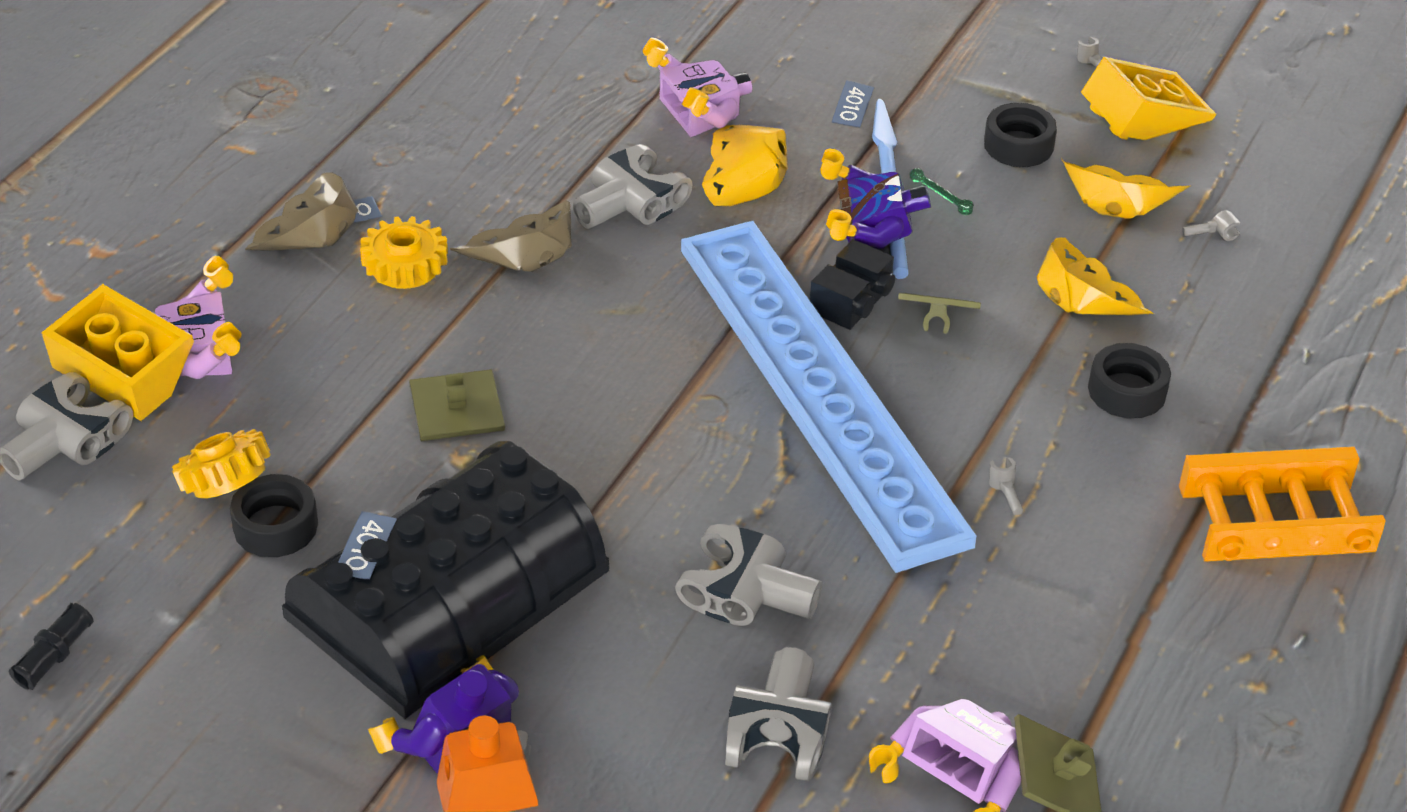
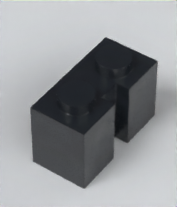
(853, 284)

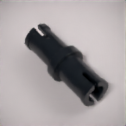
(51, 646)

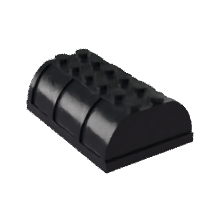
(455, 579)

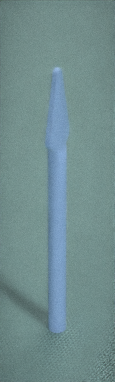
(886, 141)

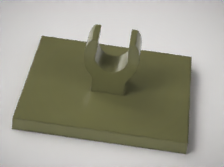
(938, 307)
(456, 405)
(1056, 768)

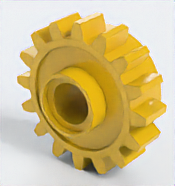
(404, 253)
(222, 463)

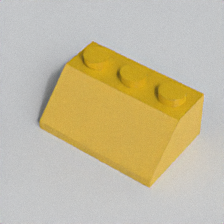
(119, 350)

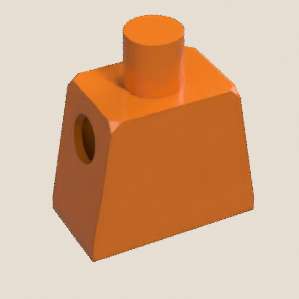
(485, 769)

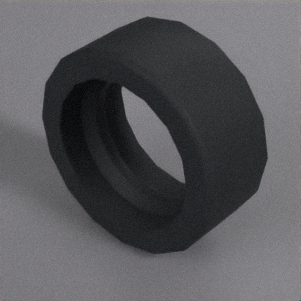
(1020, 151)
(1123, 400)
(280, 538)

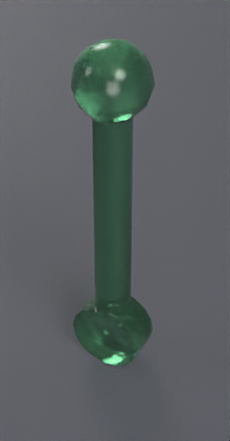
(965, 206)

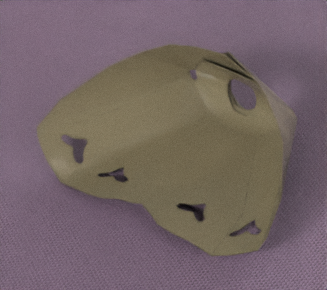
(311, 227)
(521, 246)

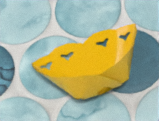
(746, 163)
(1119, 192)
(1083, 290)

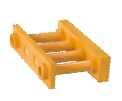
(1280, 472)

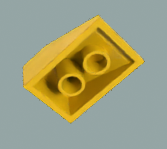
(1143, 100)

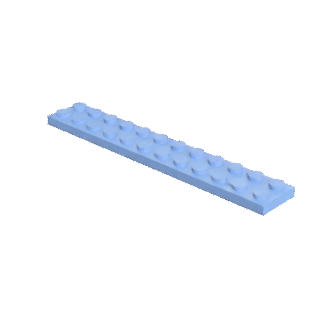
(828, 398)

